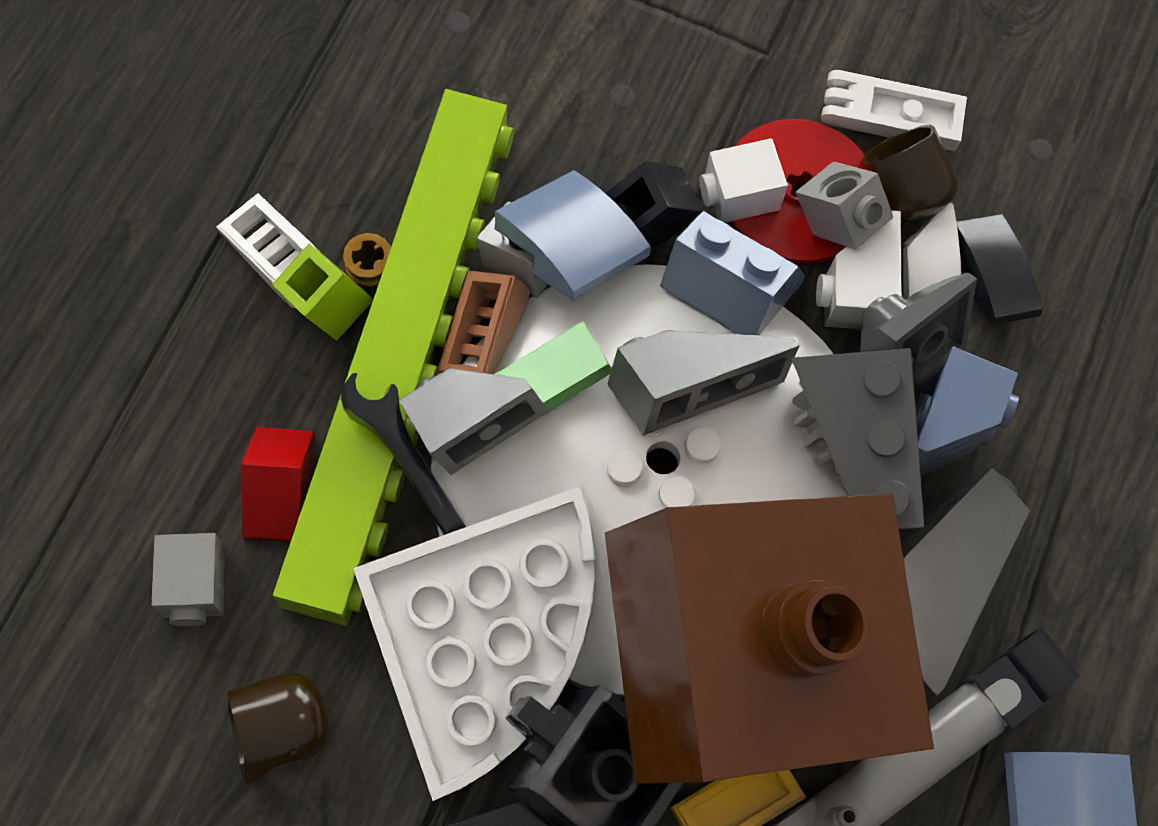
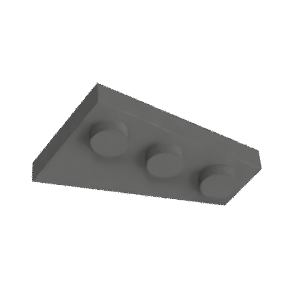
(869, 423)

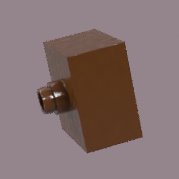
(765, 637)

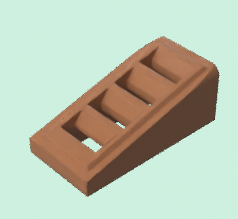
(477, 292)

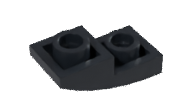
(1003, 275)

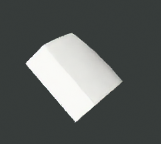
(931, 253)

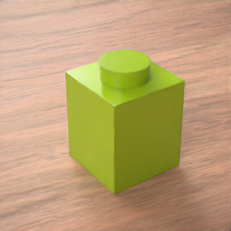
(322, 292)

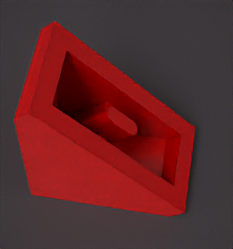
(275, 482)

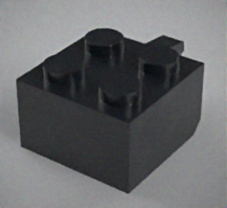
(583, 764)

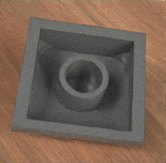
(925, 322)

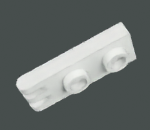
(891, 107)

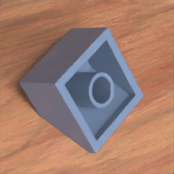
(729, 275)
(961, 408)

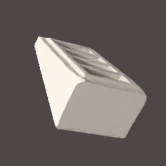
(262, 262)

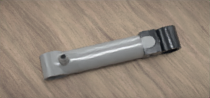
(960, 726)

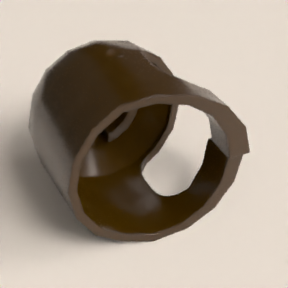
(919, 177)
(277, 723)

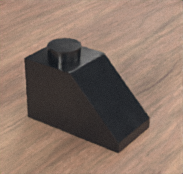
(657, 200)

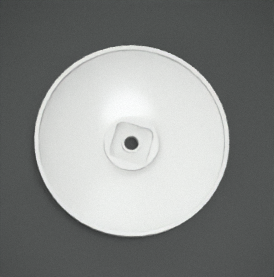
(590, 441)

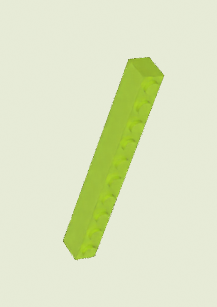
(397, 347)

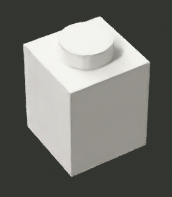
(744, 181)

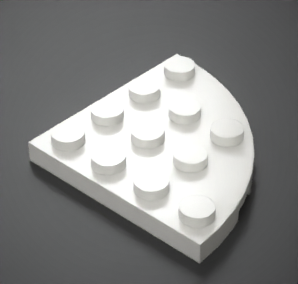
(481, 625)

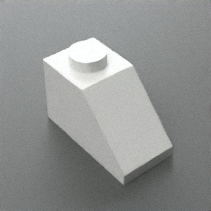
(861, 277)

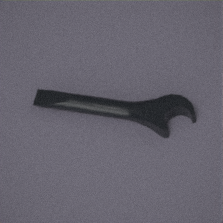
(386, 423)

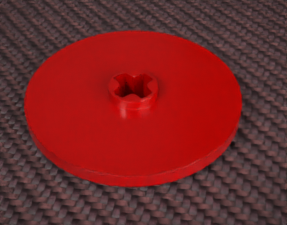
(803, 151)

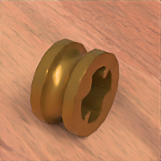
(355, 251)

